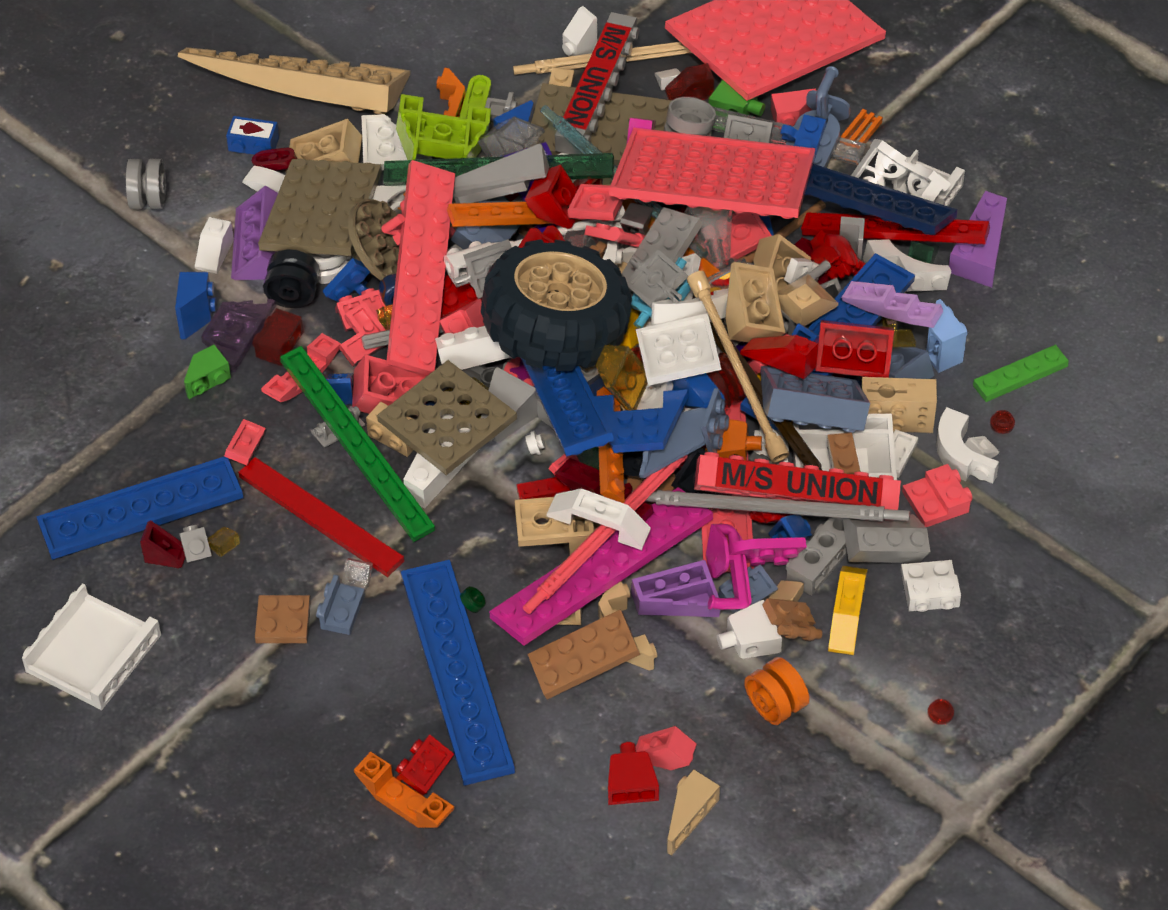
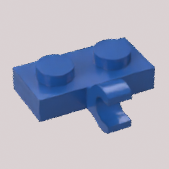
(809, 133)
(347, 280)

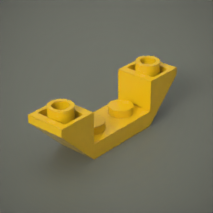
(847, 610)

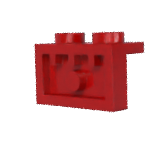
(541, 488)
(424, 764)

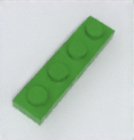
(1020, 373)

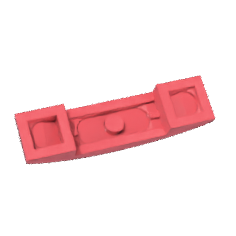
(320, 351)

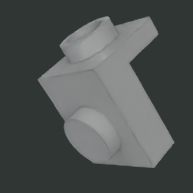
(501, 106)
(195, 543)

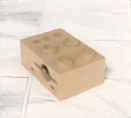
(907, 399)

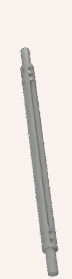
(777, 506)

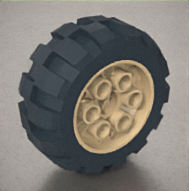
(555, 304)

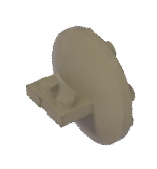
(370, 244)

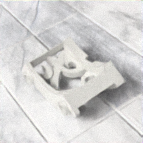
(930, 183)

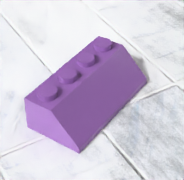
(250, 220)

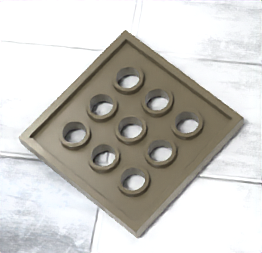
(447, 402)

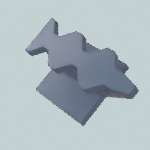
(691, 432)

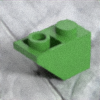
(206, 371)

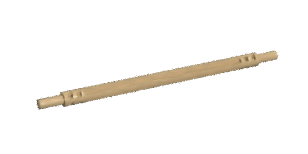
(581, 61)

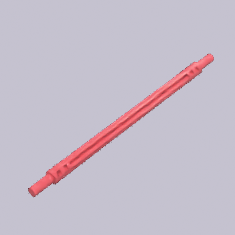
(597, 538)

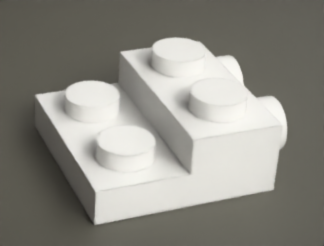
(930, 585)

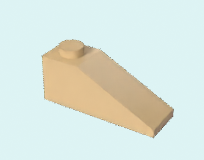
(693, 802)

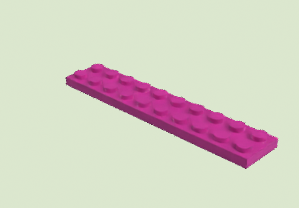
(598, 573)

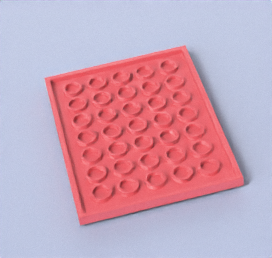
(772, 41)
(713, 173)

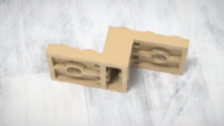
(553, 531)

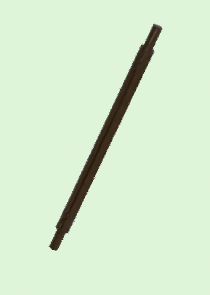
(785, 428)

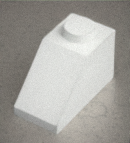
(580, 34)
(214, 245)

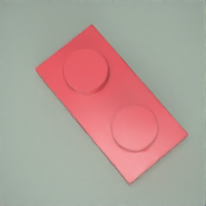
(245, 442)

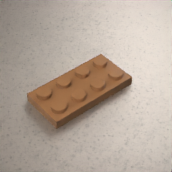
(583, 654)

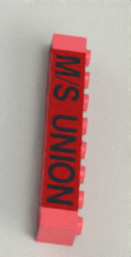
(788, 482)

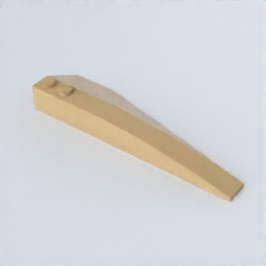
(359, 87)

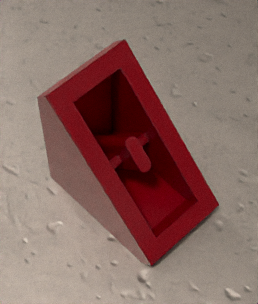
(161, 547)

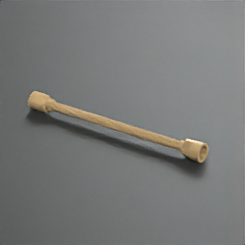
(774, 445)

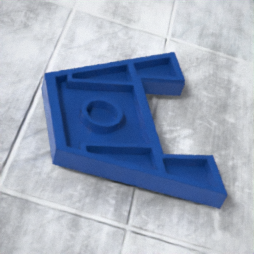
(645, 427)

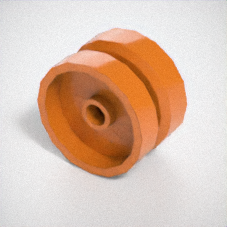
(777, 690)

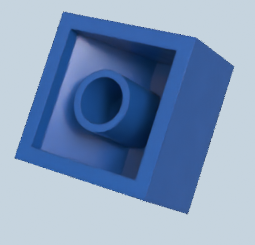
(194, 302)

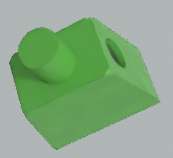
(728, 99)

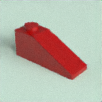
(787, 353)

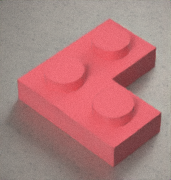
(363, 323)

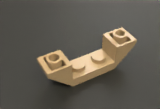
(616, 599)

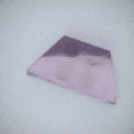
(235, 328)

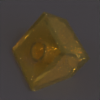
(622, 375)

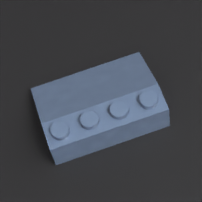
(814, 400)

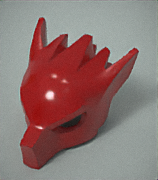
(837, 252)

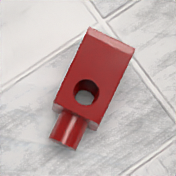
(631, 777)

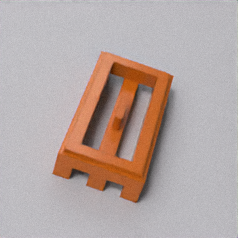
(876, 122)

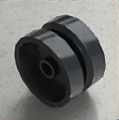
(291, 278)

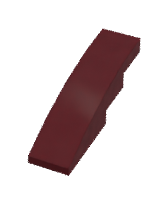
(581, 476)

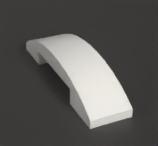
(667, 310)

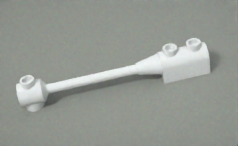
(456, 263)

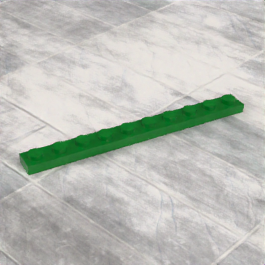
(357, 444)

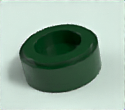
(472, 599)

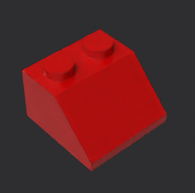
(552, 196)

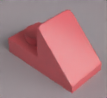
(463, 318)

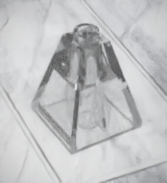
(714, 233)

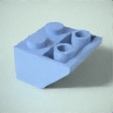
(946, 340)

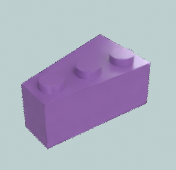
(676, 592)

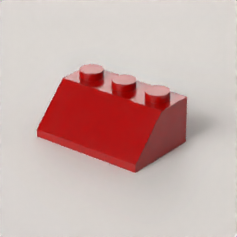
(854, 349)

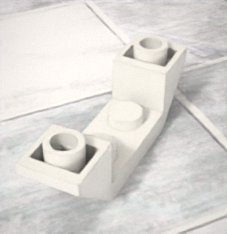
(602, 510)

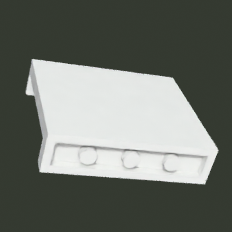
(90, 648)

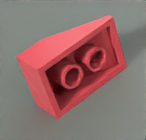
(380, 382)

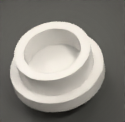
(535, 443)

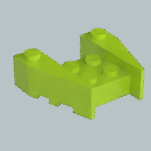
(440, 134)

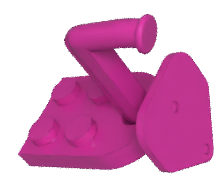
(738, 554)

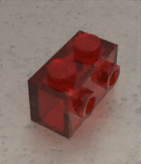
(278, 336)

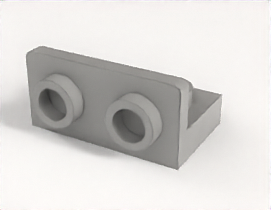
(748, 129)

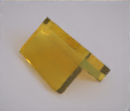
(901, 338)

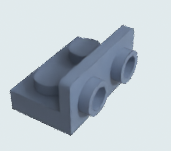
(760, 586)
(340, 606)

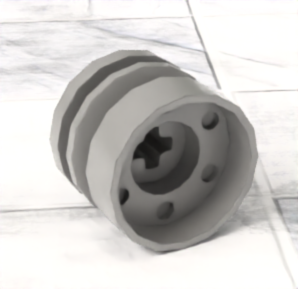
(690, 116)

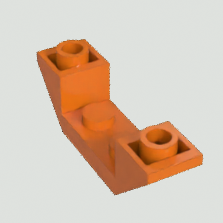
(451, 90)
(409, 804)

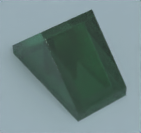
(923, 251)

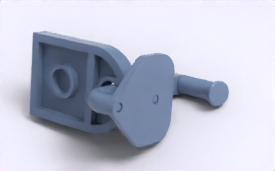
(828, 108)

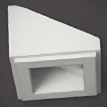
(665, 77)
(982, 446)

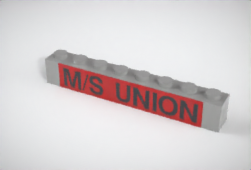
(599, 78)

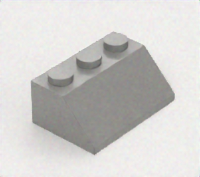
(886, 541)

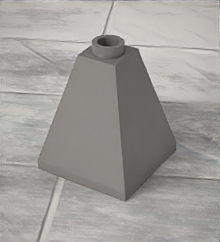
(518, 396)

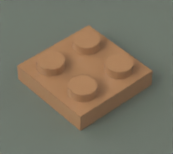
(282, 619)

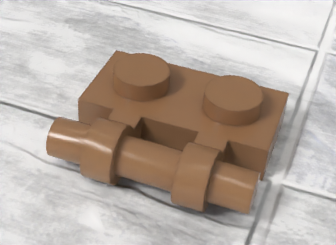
(793, 619)

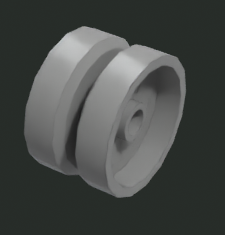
(146, 183)

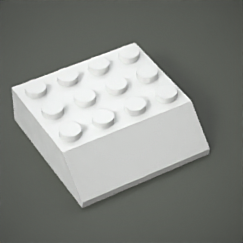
(873, 445)

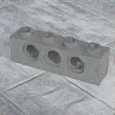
(824, 550)

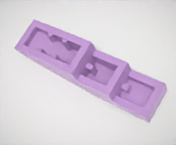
(887, 303)

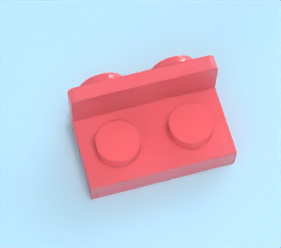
(347, 303)

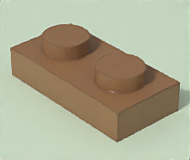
(843, 452)

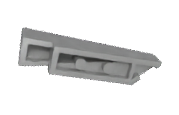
(502, 176)

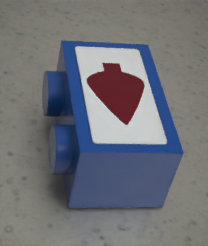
(252, 135)

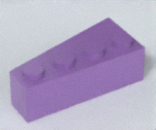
(979, 261)

